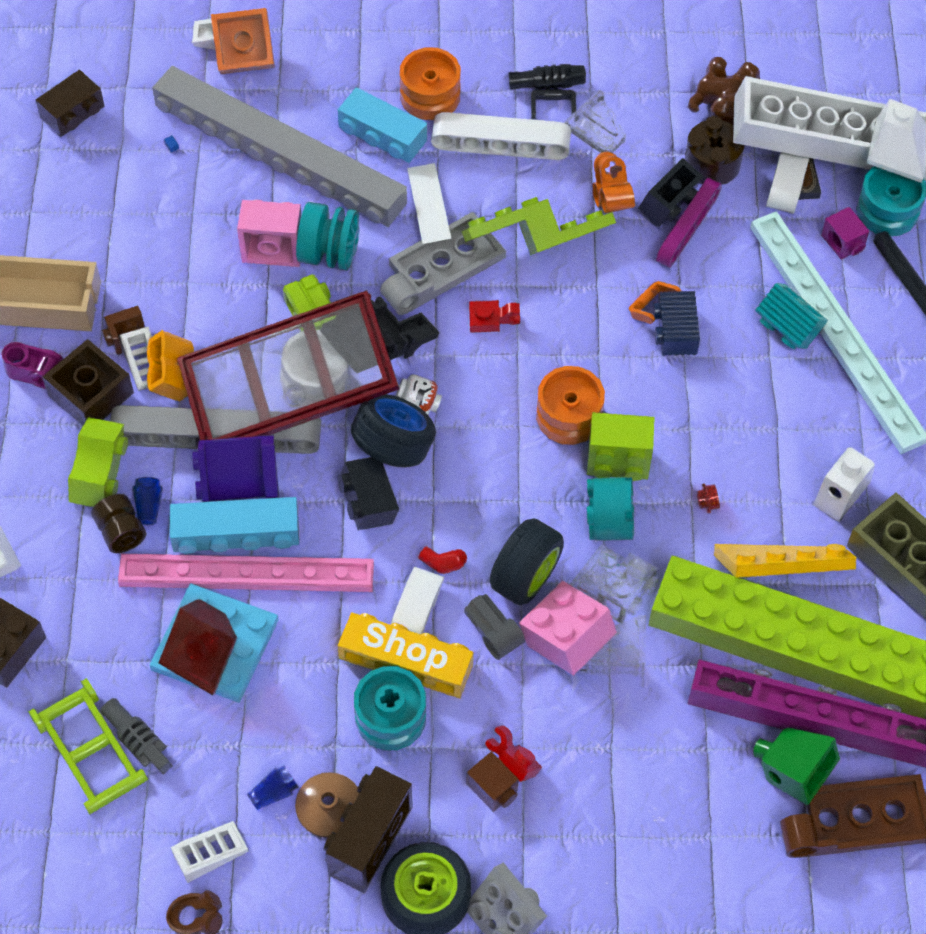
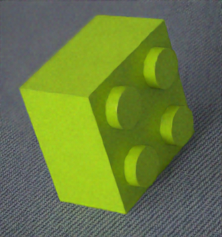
(620, 446)

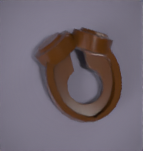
(210, 921)

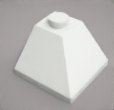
(899, 141)

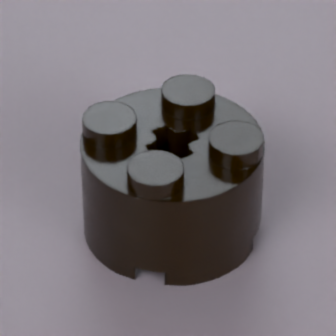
(712, 150)

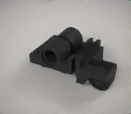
(404, 335)

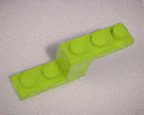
(537, 225)

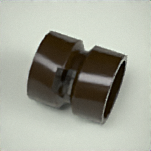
(118, 523)

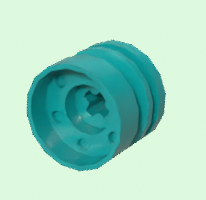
(322, 235)

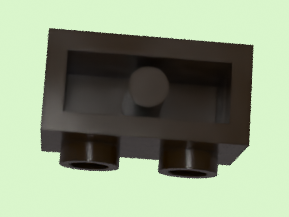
(70, 103)

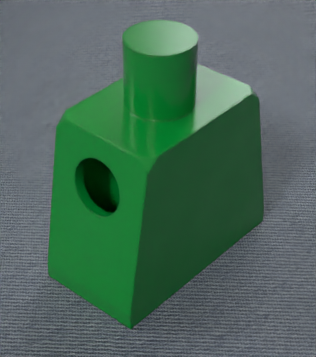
(798, 762)

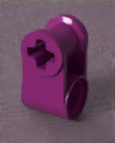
(34, 362)

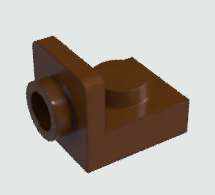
(121, 323)

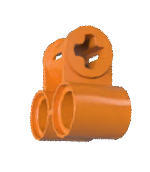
(611, 188)

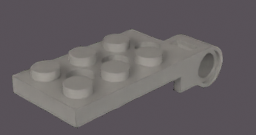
(409, 293)

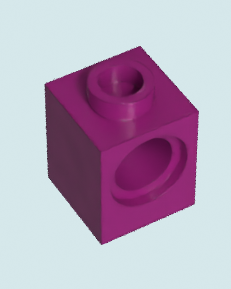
(845, 233)

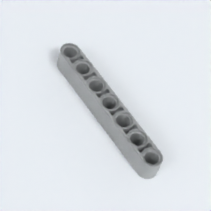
(177, 429)

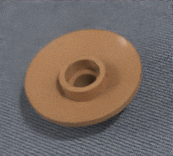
(313, 813)

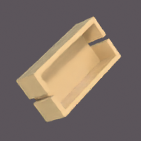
(48, 293)

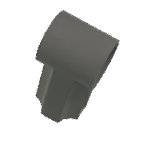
(498, 633)

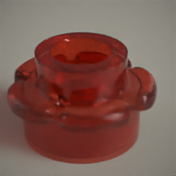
(708, 497)

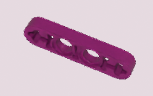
(689, 222)

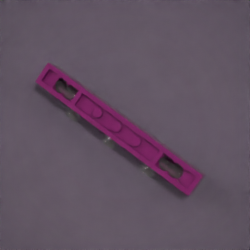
(818, 711)

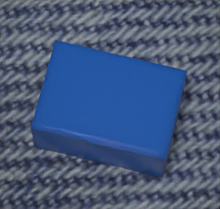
(171, 143)

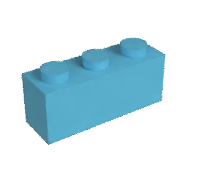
(382, 125)

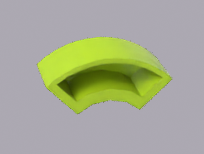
(96, 462)

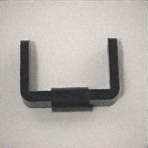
(552, 94)

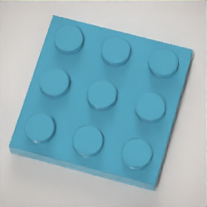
(253, 632)

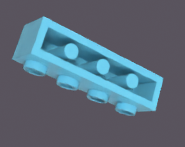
(234, 525)

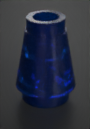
(147, 499)
(273, 787)

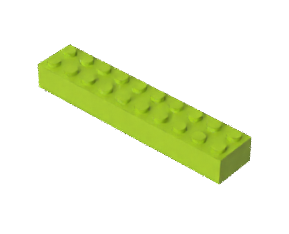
(792, 635)

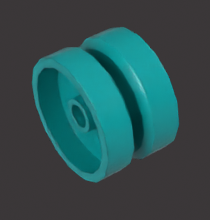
(890, 202)
(390, 708)

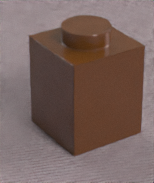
(493, 782)

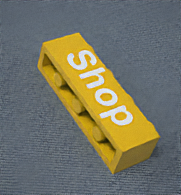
(380, 644)

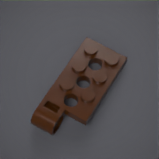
(808, 837)

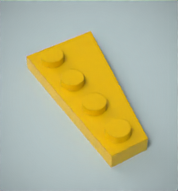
(766, 560)

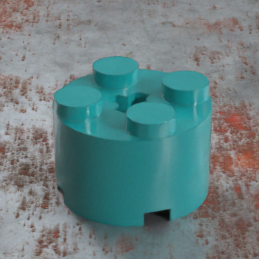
(610, 508)

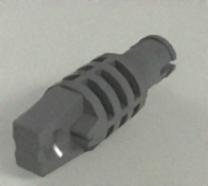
(136, 736)

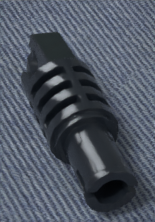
(548, 77)

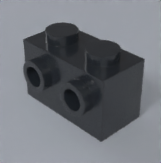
(671, 192)
(368, 493)

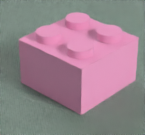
(269, 232)
(568, 627)

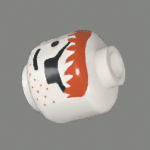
(420, 392)

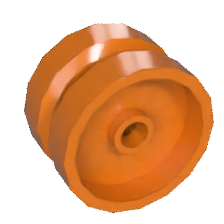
(430, 82)
(567, 403)

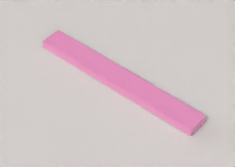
(246, 572)

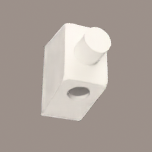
(851, 477)

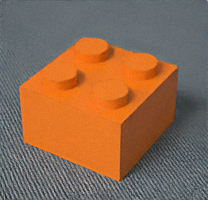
(242, 41)

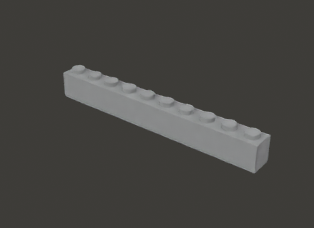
(280, 146)

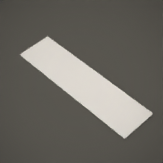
(429, 203)

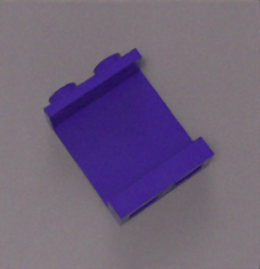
(236, 468)

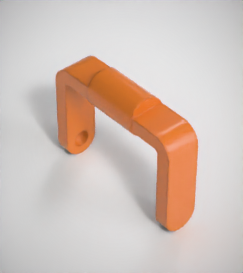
(646, 297)

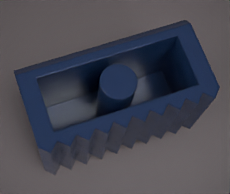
(678, 323)

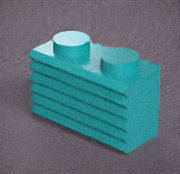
(791, 316)

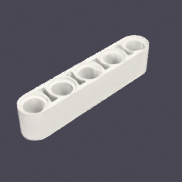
(501, 136)
(787, 182)

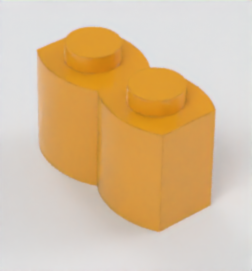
(163, 372)

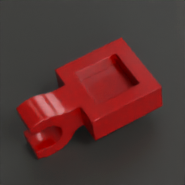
(487, 316)
(515, 758)

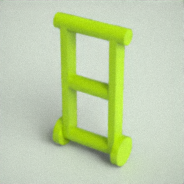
(43, 724)

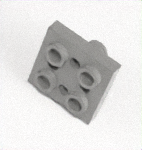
(507, 903)

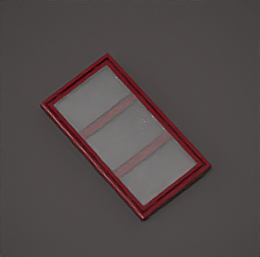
(289, 371)

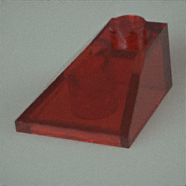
(199, 645)

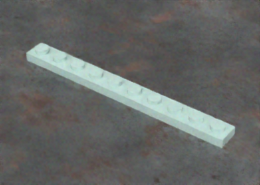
(840, 334)

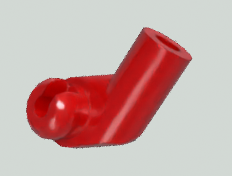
(444, 562)

